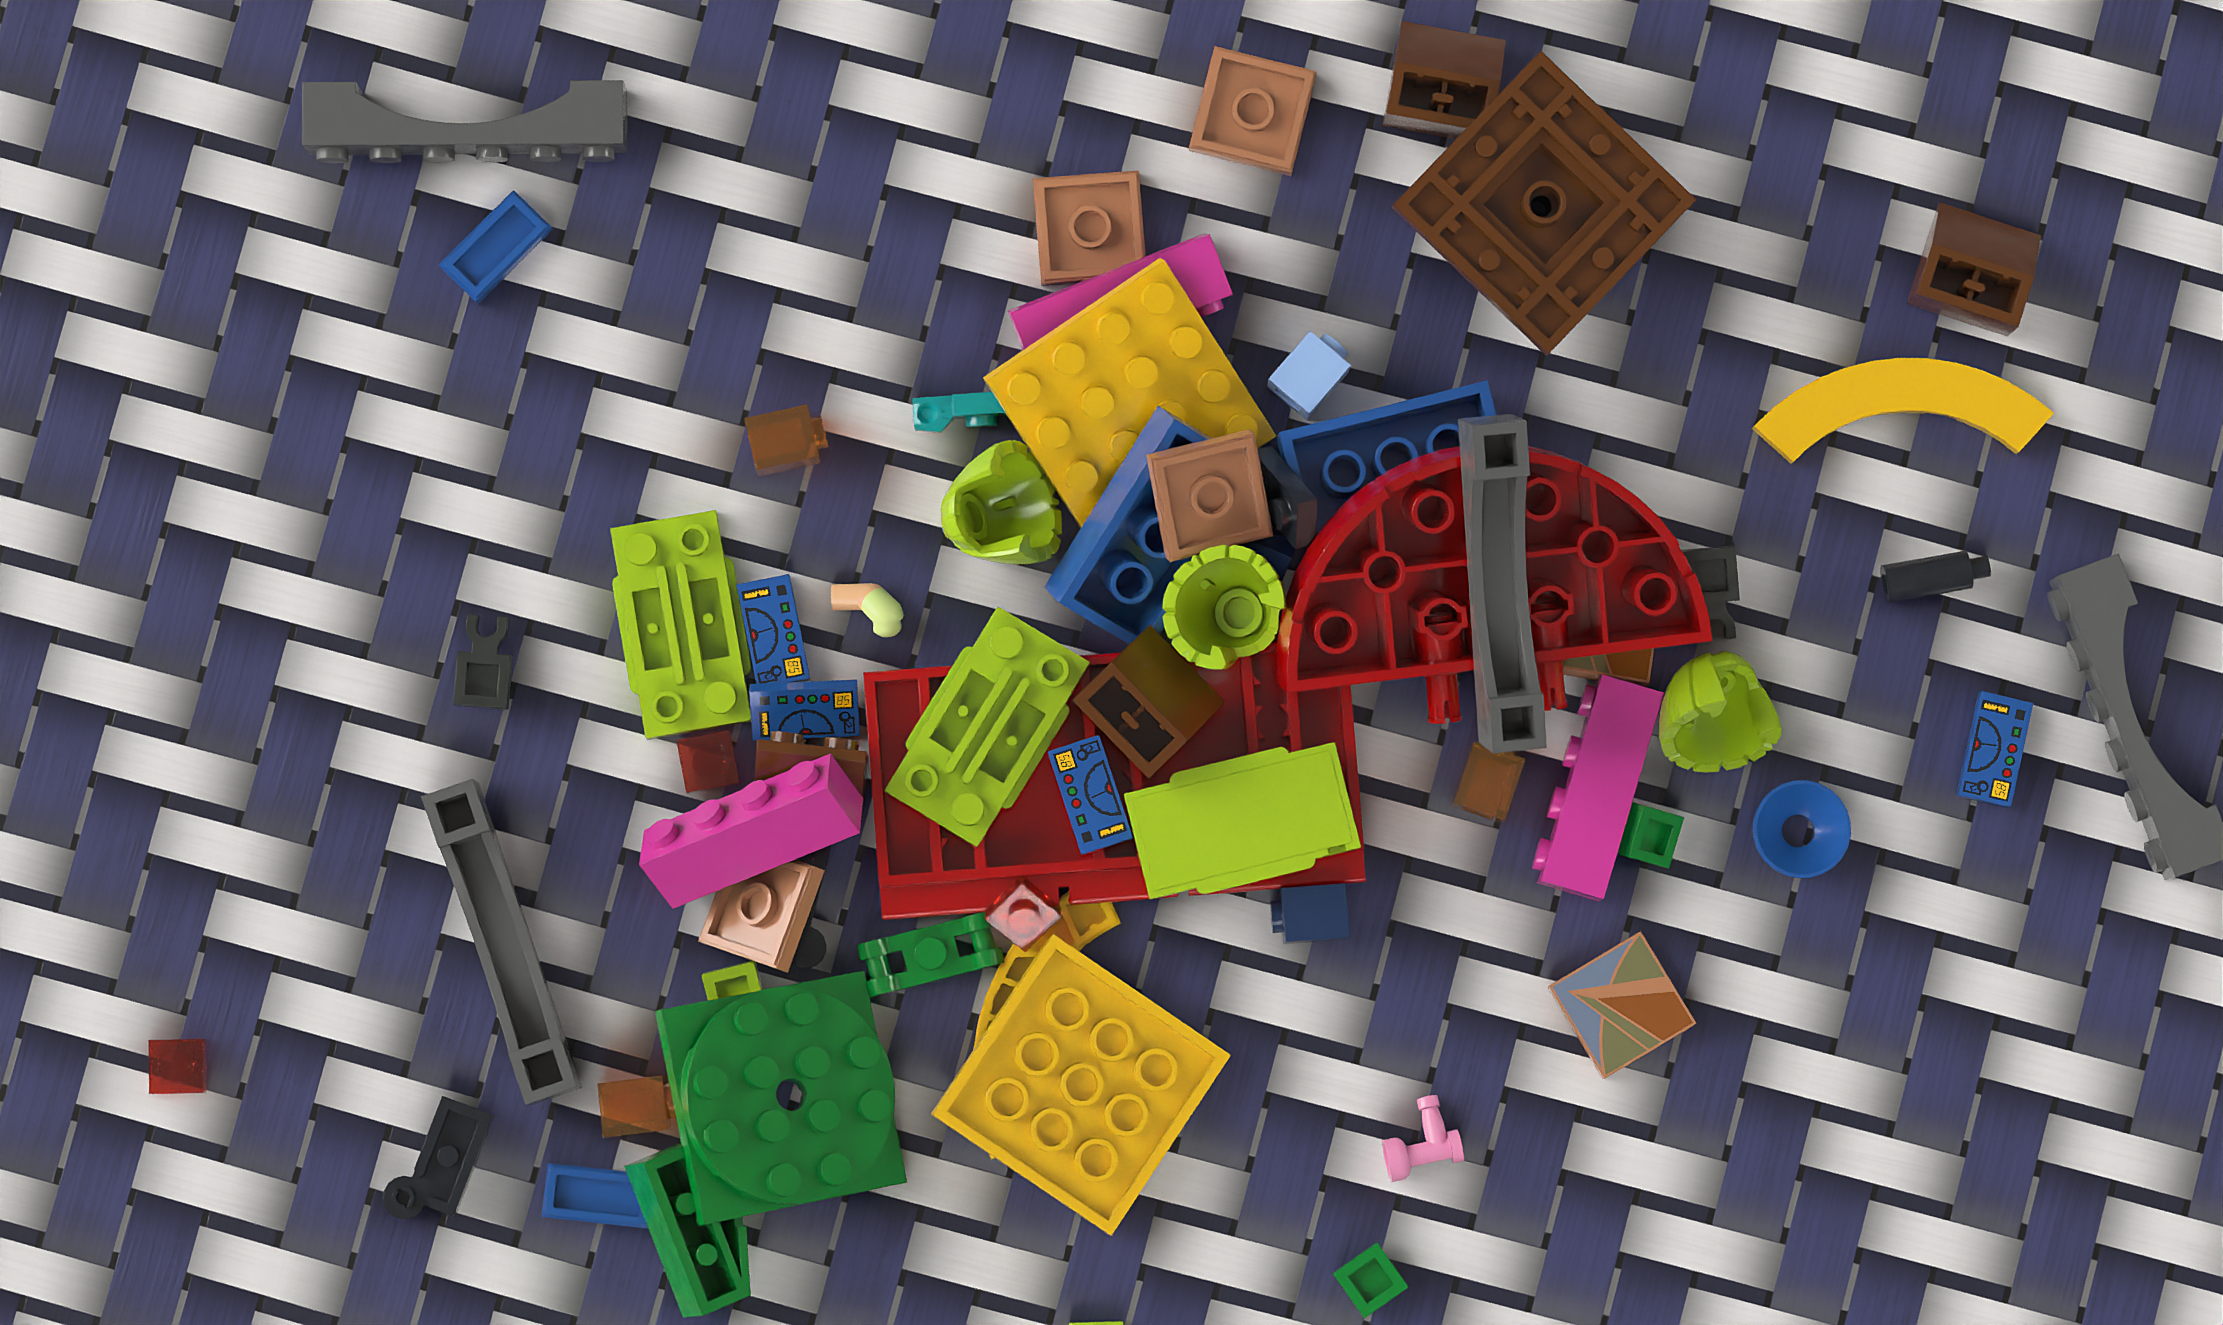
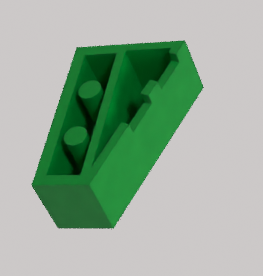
(702, 1262)

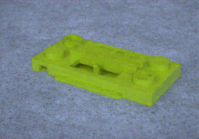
(681, 624)
(987, 727)
(1242, 820)

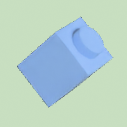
(1310, 373)

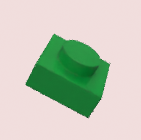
(1650, 835)
(1370, 1280)

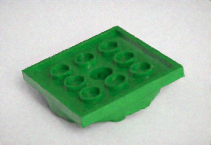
(724, 1078)

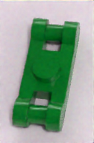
(929, 954)

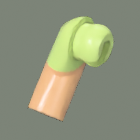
(873, 601)

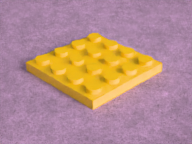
(1104, 372)
(1080, 1084)

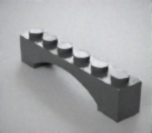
(582, 121)
(1494, 515)
(2095, 609)
(502, 942)

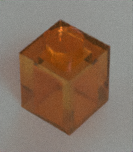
(785, 439)
(1487, 783)
(635, 1106)

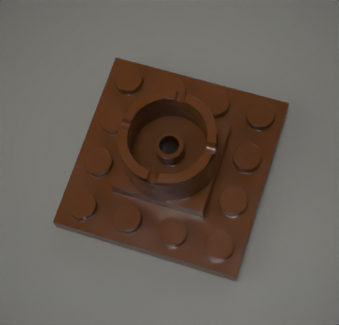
(1556, 148)

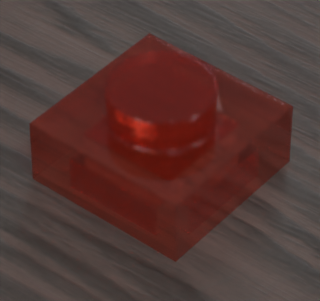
(708, 762)
(1023, 913)
(177, 1066)

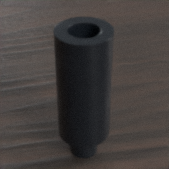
(1932, 575)

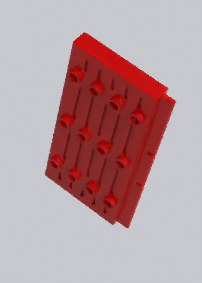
(939, 874)

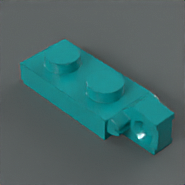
(937, 412)

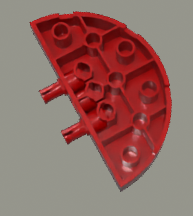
(1391, 585)

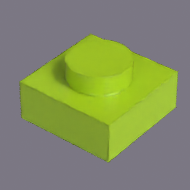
(732, 980)

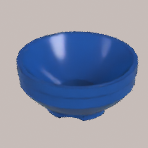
(1829, 825)

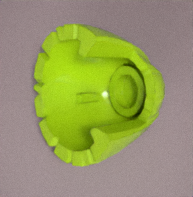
(1003, 508)
(1223, 606)
(1716, 714)

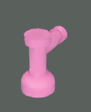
(1438, 1145)

